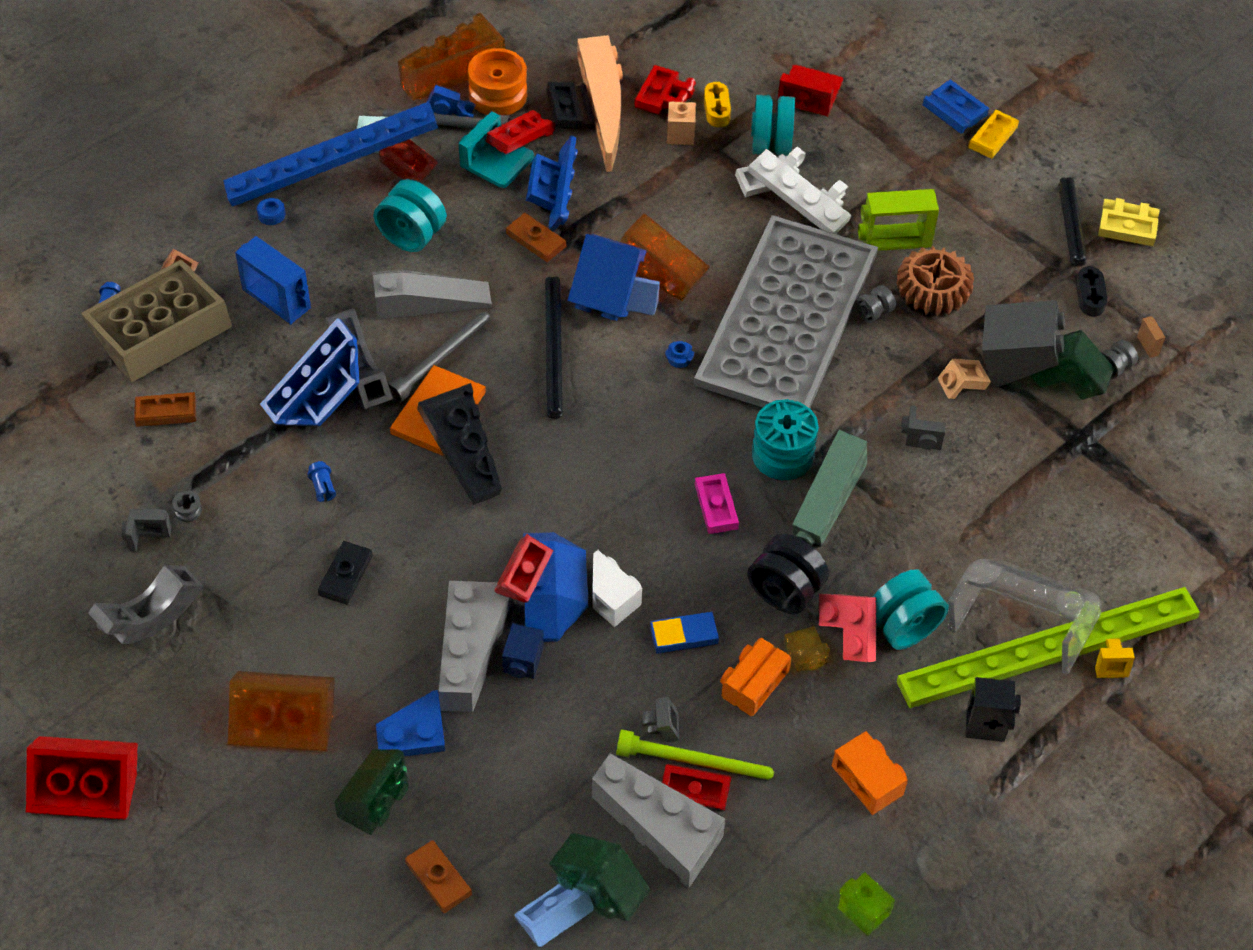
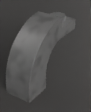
(373, 384)
(152, 610)

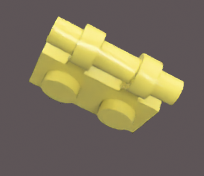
(1129, 222)

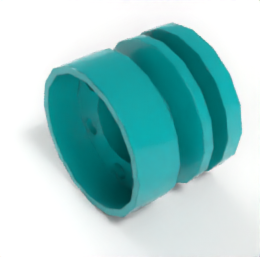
(784, 439)

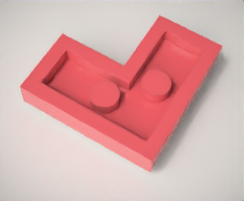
(858, 622)

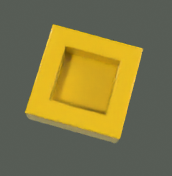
(1114, 660)

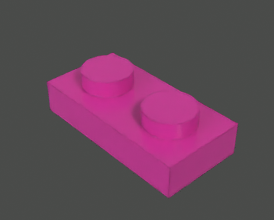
(716, 503)

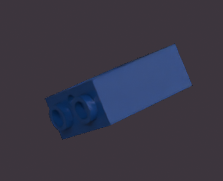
(273, 279)

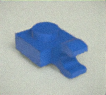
(448, 102)

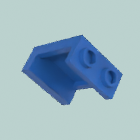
(605, 276)

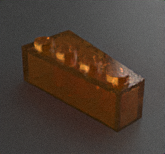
(448, 58)

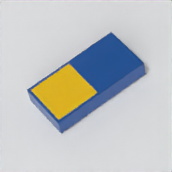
(684, 632)

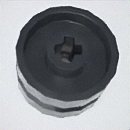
(788, 573)

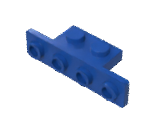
(551, 182)

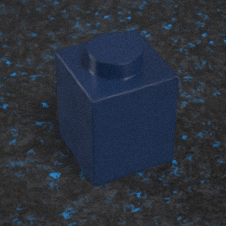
(523, 651)

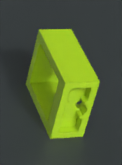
(899, 235)

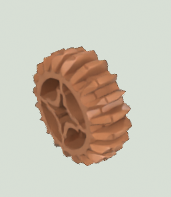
(952, 282)

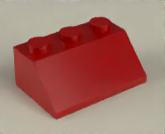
(80, 777)

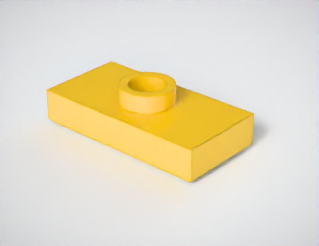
(993, 134)

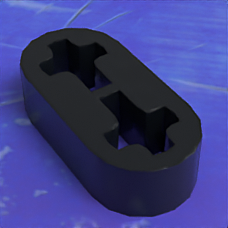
(1097, 291)

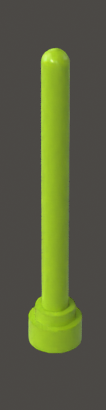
(631, 745)

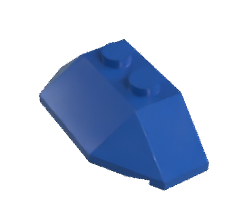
(317, 380)
(561, 590)

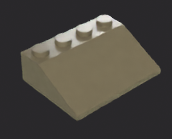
(157, 320)

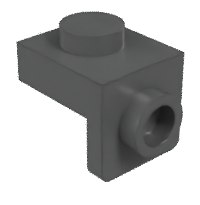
(922, 432)
(145, 523)

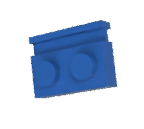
(955, 106)

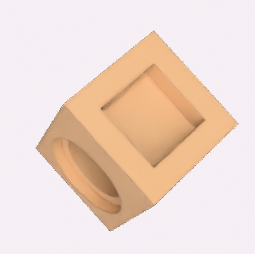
(681, 123)

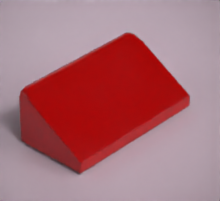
(524, 569)
(701, 786)

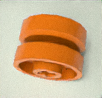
(497, 81)

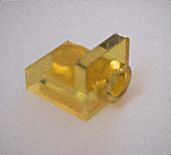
(807, 649)

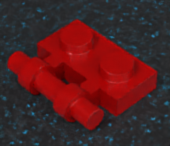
(658, 87)

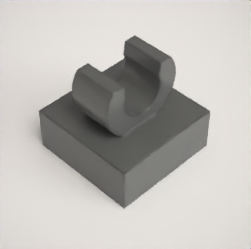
(663, 720)

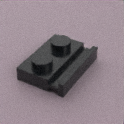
(570, 105)

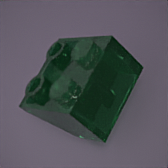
(373, 790)

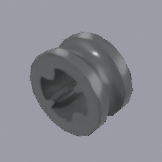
(187, 514)

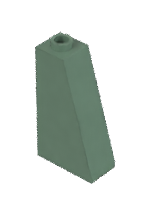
(831, 488)

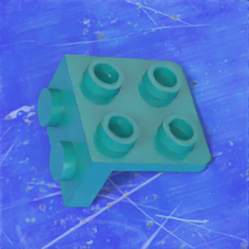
(486, 160)

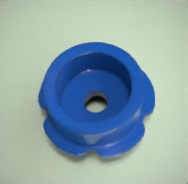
(678, 359)

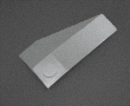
(418, 293)

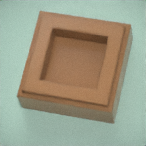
(1151, 336)

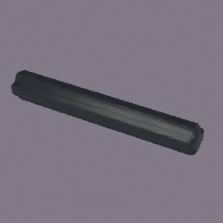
(1072, 222)

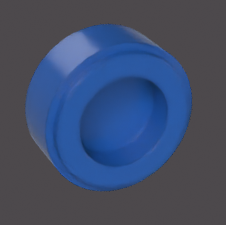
(271, 211)

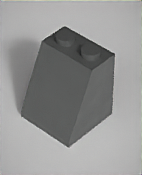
(1021, 339)

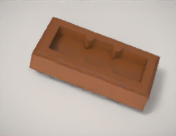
(536, 237)
(165, 409)
(438, 876)

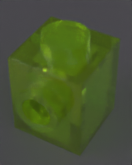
(865, 903)

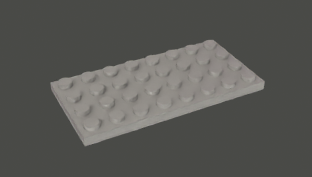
(786, 315)

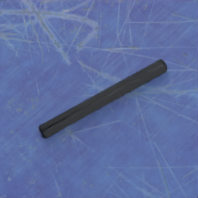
(553, 347)

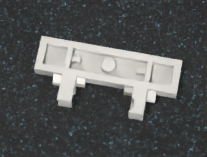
(783, 178)

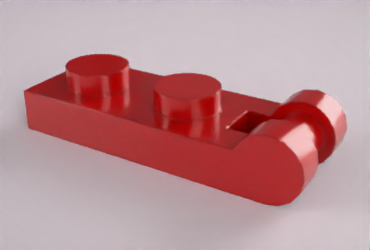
(519, 132)

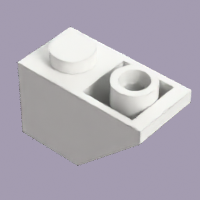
(613, 591)

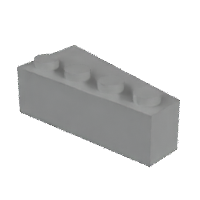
(470, 637)
(659, 817)

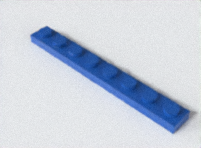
(330, 154)

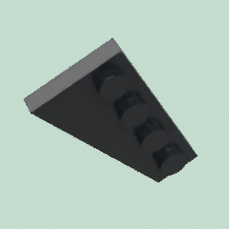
(459, 434)

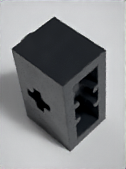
(991, 709)

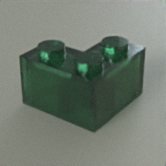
(1079, 366)
(603, 873)

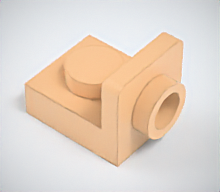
(963, 375)

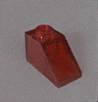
(408, 160)

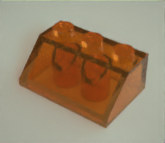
(280, 710)

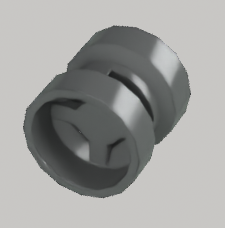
(873, 305)
(1121, 356)

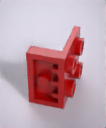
(812, 89)

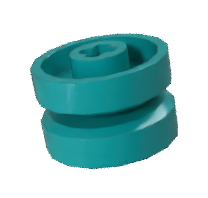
(773, 125)
(410, 215)
(908, 609)

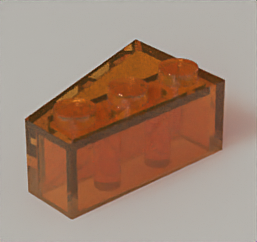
(665, 258)

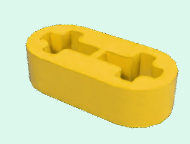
(712, 104)

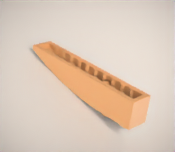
(602, 80)

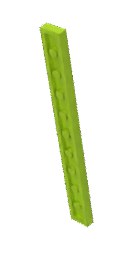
(1044, 648)

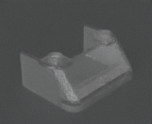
(1034, 589)

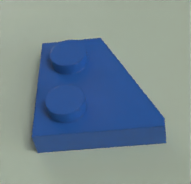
(414, 728)

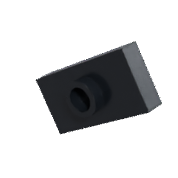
(345, 572)

